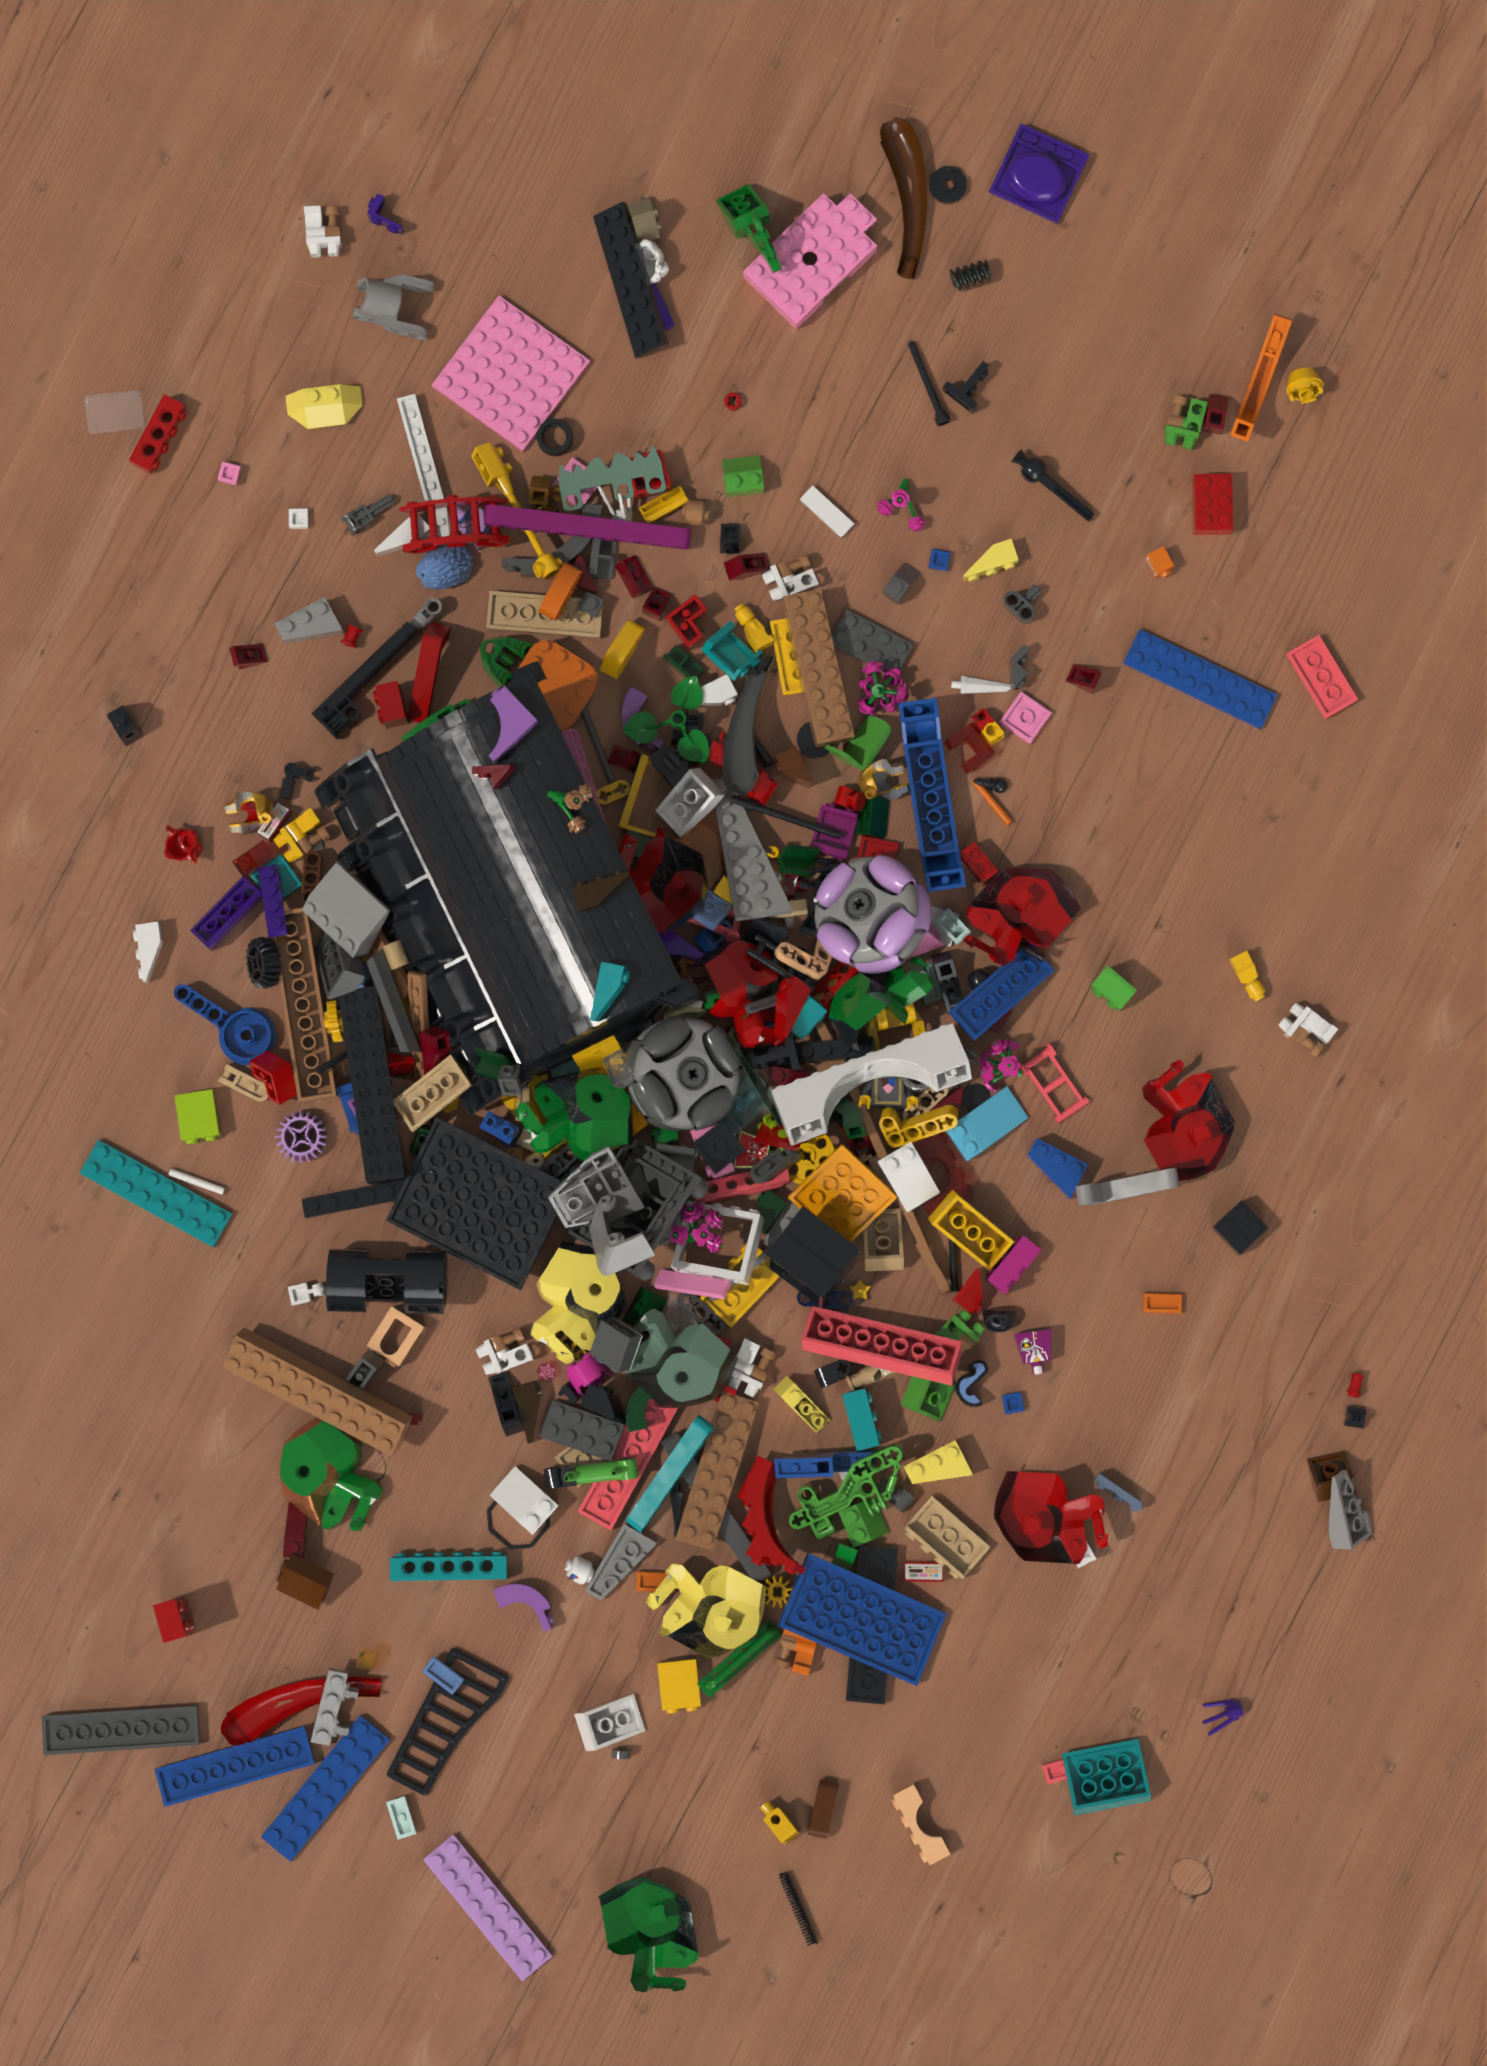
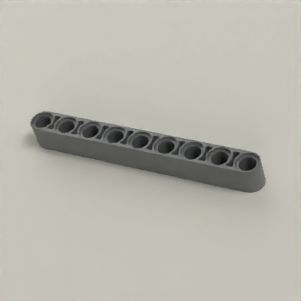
(729, 1527)

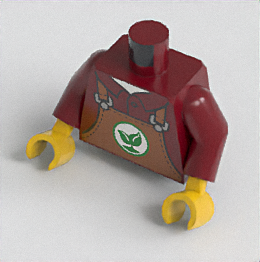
(787, 881)

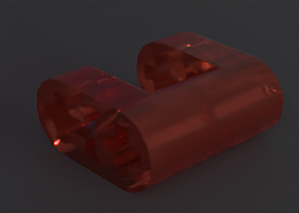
(976, 742)

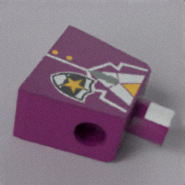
(1034, 1348)

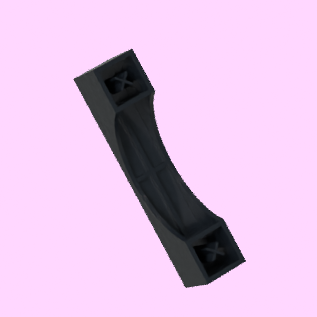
(371, 1086)

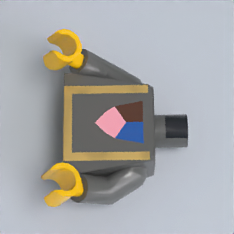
(887, 1093)

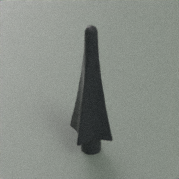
(676, 1500)

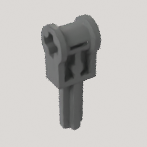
(364, 515)

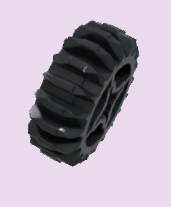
(263, 962)

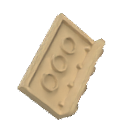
(946, 1538)

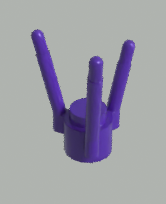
(1232, 1710)

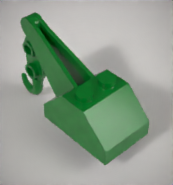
(745, 213)

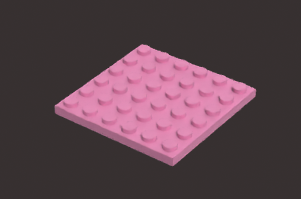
(510, 373)

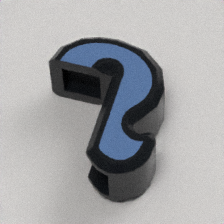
(967, 1381)

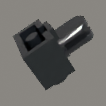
(669, 765)

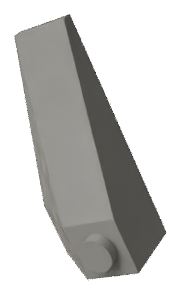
(1347, 1520)

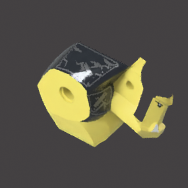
(578, 1299)

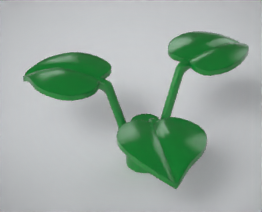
(686, 695)

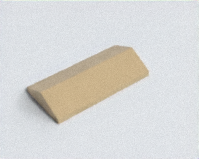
(432, 1092)

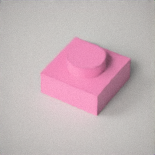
(229, 473)

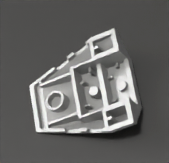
(580, 1192)

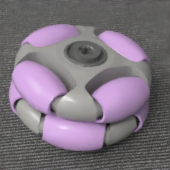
(872, 913)

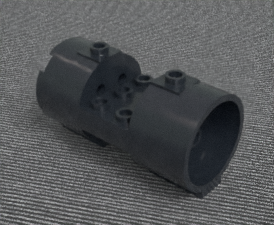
(357, 1279)

